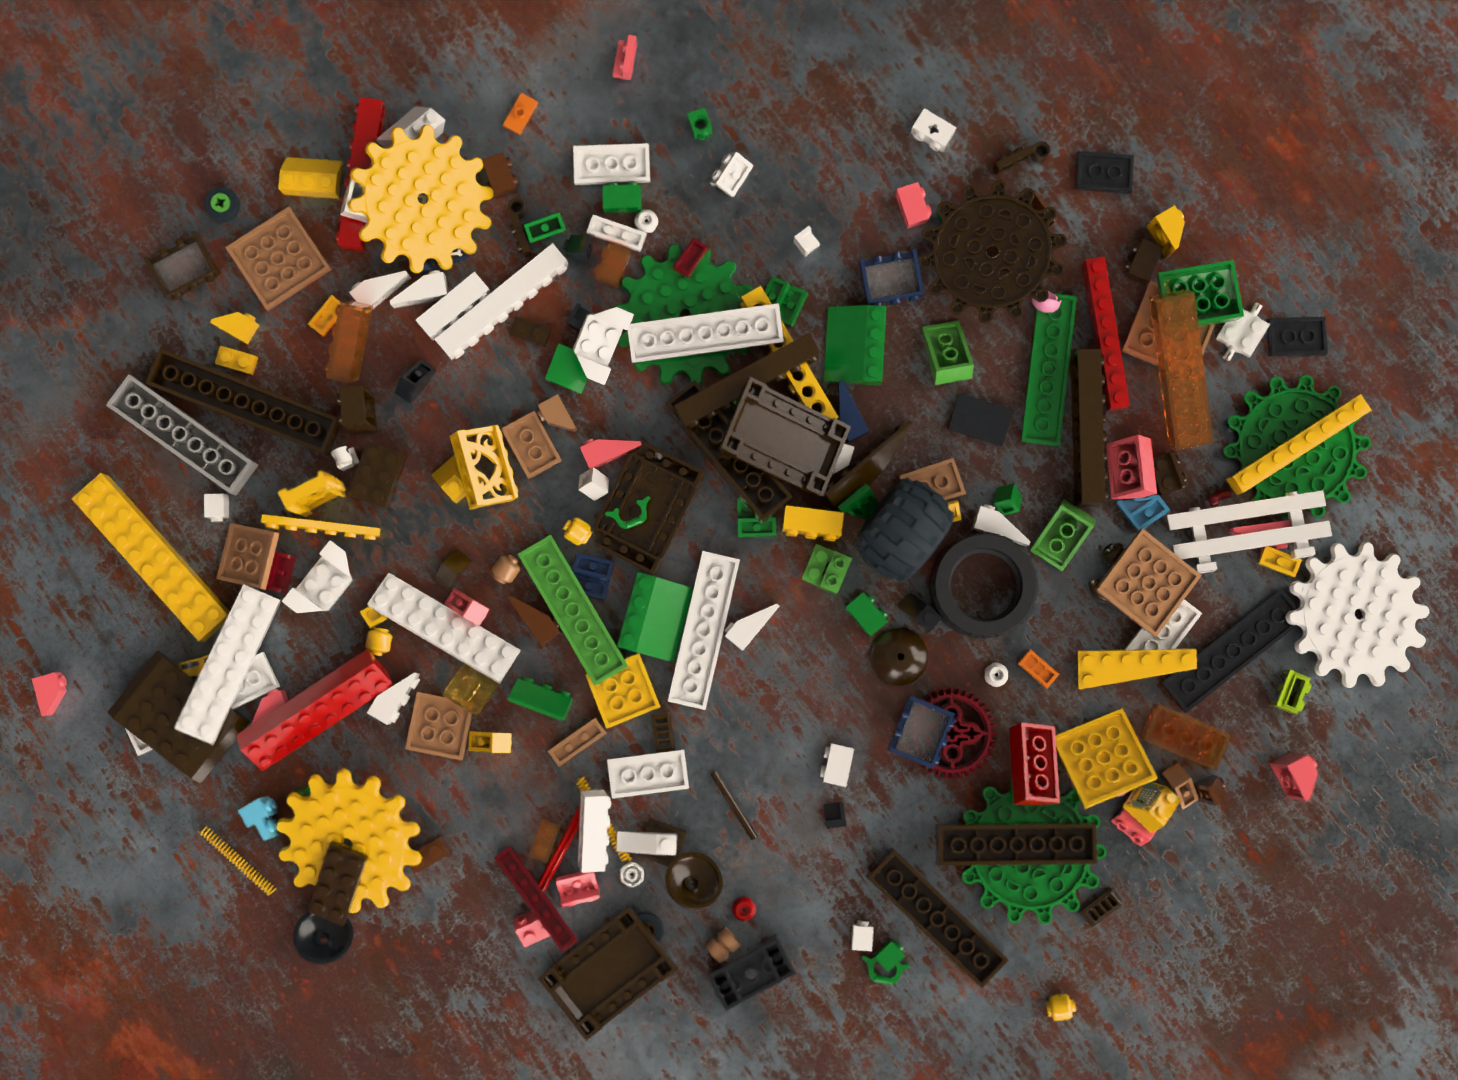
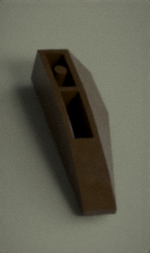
(865, 470)

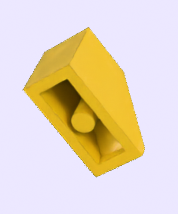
(237, 325)
(489, 742)

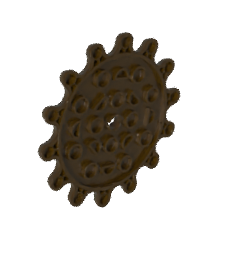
(998, 223)

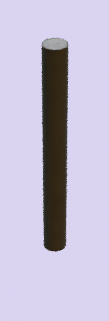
(734, 806)

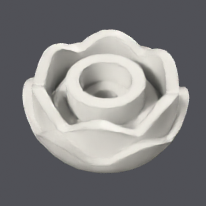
(643, 226)
(990, 676)
(627, 879)

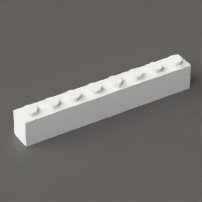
(502, 301)

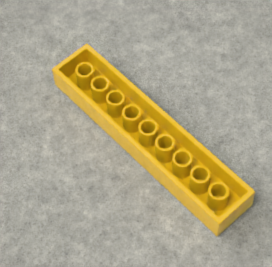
(152, 557)

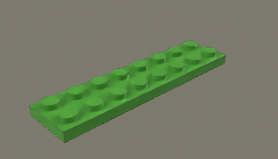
(573, 610)

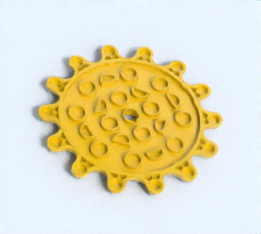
(392, 204)
(354, 814)

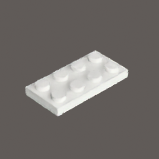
(611, 164)
(1172, 632)
(648, 774)

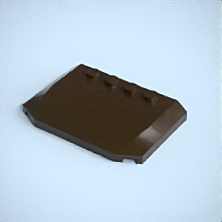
(671, 491)

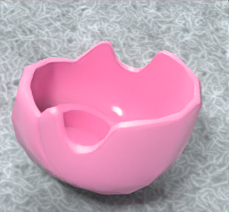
(1049, 305)

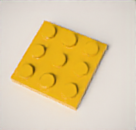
(625, 693)

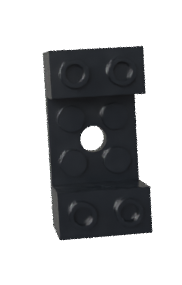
(771, 966)

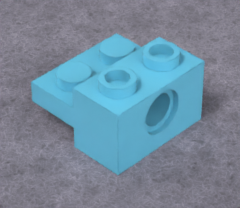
(260, 814)

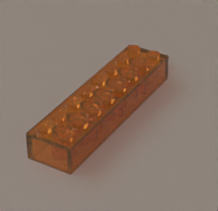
(1181, 369)

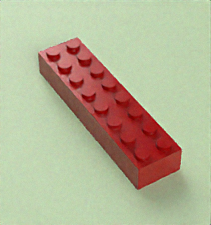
(314, 710)

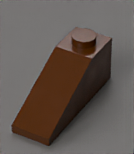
(540, 624)
(1210, 790)

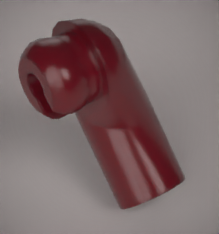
(1214, 498)

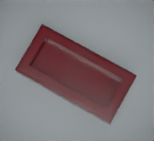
(690, 258)

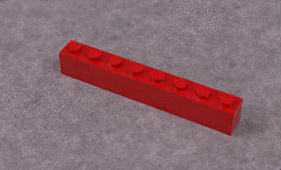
(366, 129)
(1105, 332)

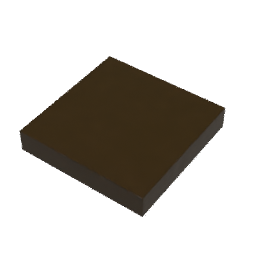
(661, 827)

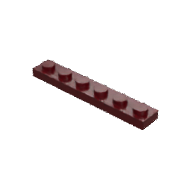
(536, 899)

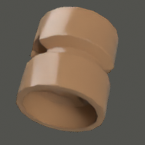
(722, 945)

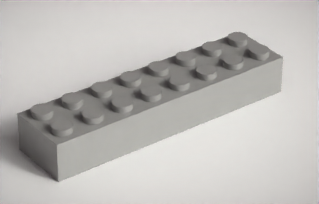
(182, 435)

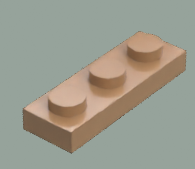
(577, 742)

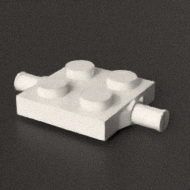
(1244, 334)

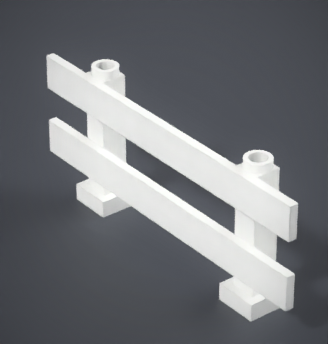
(1291, 503)

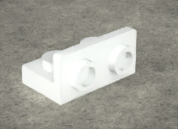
(731, 173)

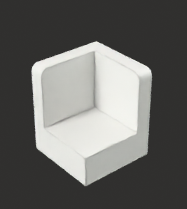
(806, 241)
(593, 484)

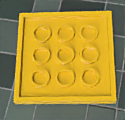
(1104, 758)

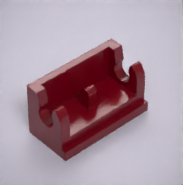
(281, 572)

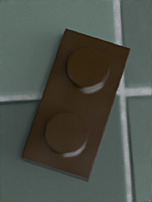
(530, 331)

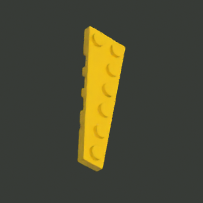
(312, 526)
(1117, 666)

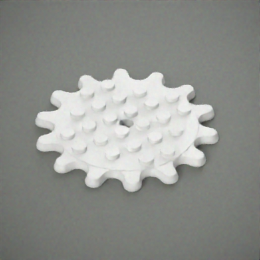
(1330, 621)

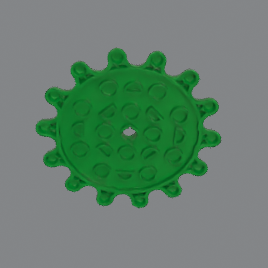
(665, 293)
(1280, 417)
(1031, 886)

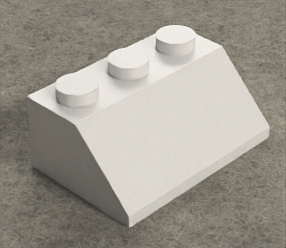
(413, 122)

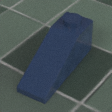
(850, 414)

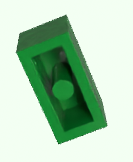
(622, 198)
(544, 227)
(867, 614)

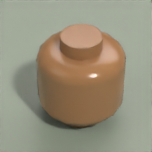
(505, 569)

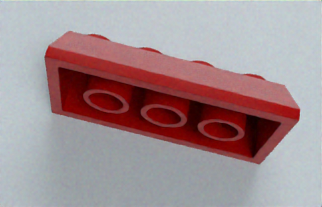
(1034, 764)

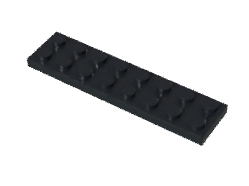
(1232, 651)

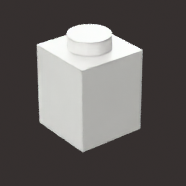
(216, 507)
(862, 936)

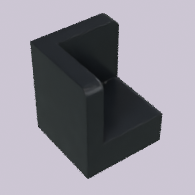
(577, 317)
(834, 815)

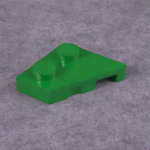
(860, 503)

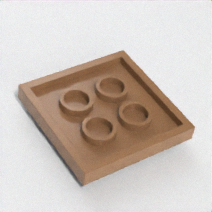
(247, 556)
(438, 727)

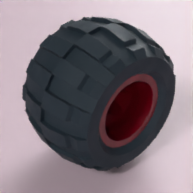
(904, 529)

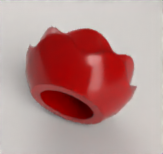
(744, 902)

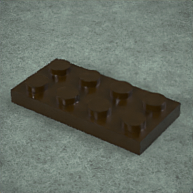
(337, 883)

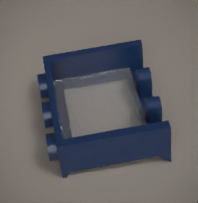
(891, 279)
(921, 732)

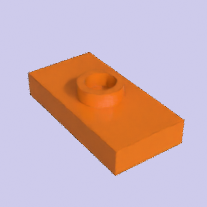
(520, 114)
(1038, 668)

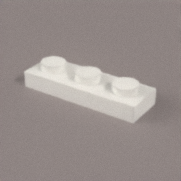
(616, 233)

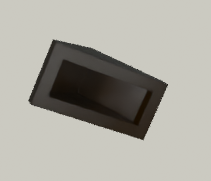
(452, 569)

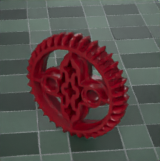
(951, 769)

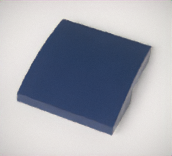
(593, 575)

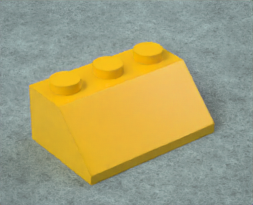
(311, 177)

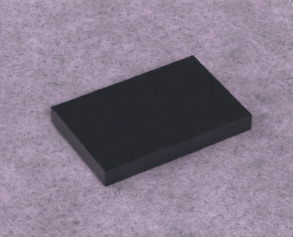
(1104, 172)
(1297, 336)
(980, 419)

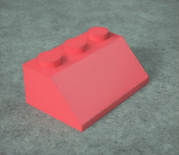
(1131, 468)
(1296, 775)

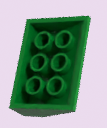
(1214, 290)
(855, 344)
(655, 617)

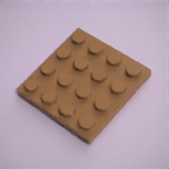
(278, 258)
(1141, 340)
(1148, 582)

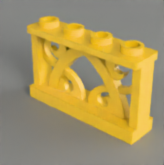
(499, 457)
(301, 499)

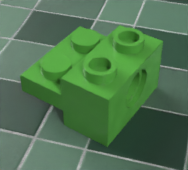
(835, 571)

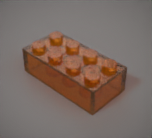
(348, 341)
(1185, 737)

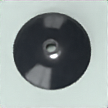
(312, 929)

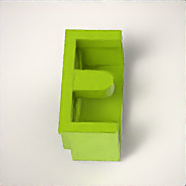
(1286, 688)

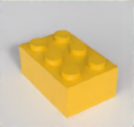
(812, 523)

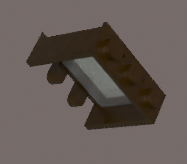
(183, 267)

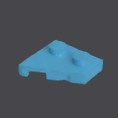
(1143, 511)

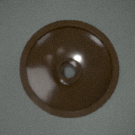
(885, 652)
(700, 872)

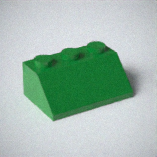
(541, 698)

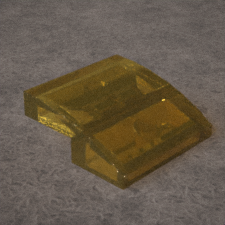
(470, 689)

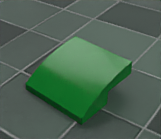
(789, 299)
(566, 370)
(749, 526)

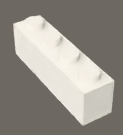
(453, 306)
(593, 831)

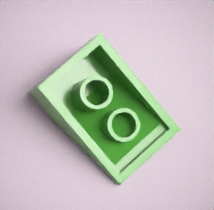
(947, 353)
(1063, 535)

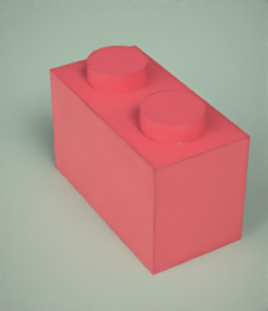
(912, 205)

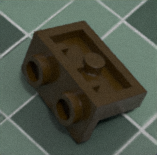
(1168, 473)

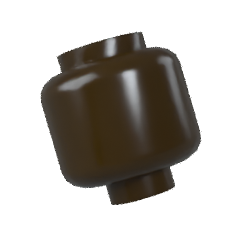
(1112, 552)

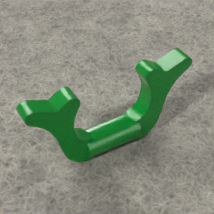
(633, 522)
(884, 979)

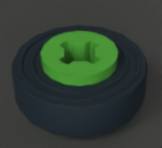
(227, 209)

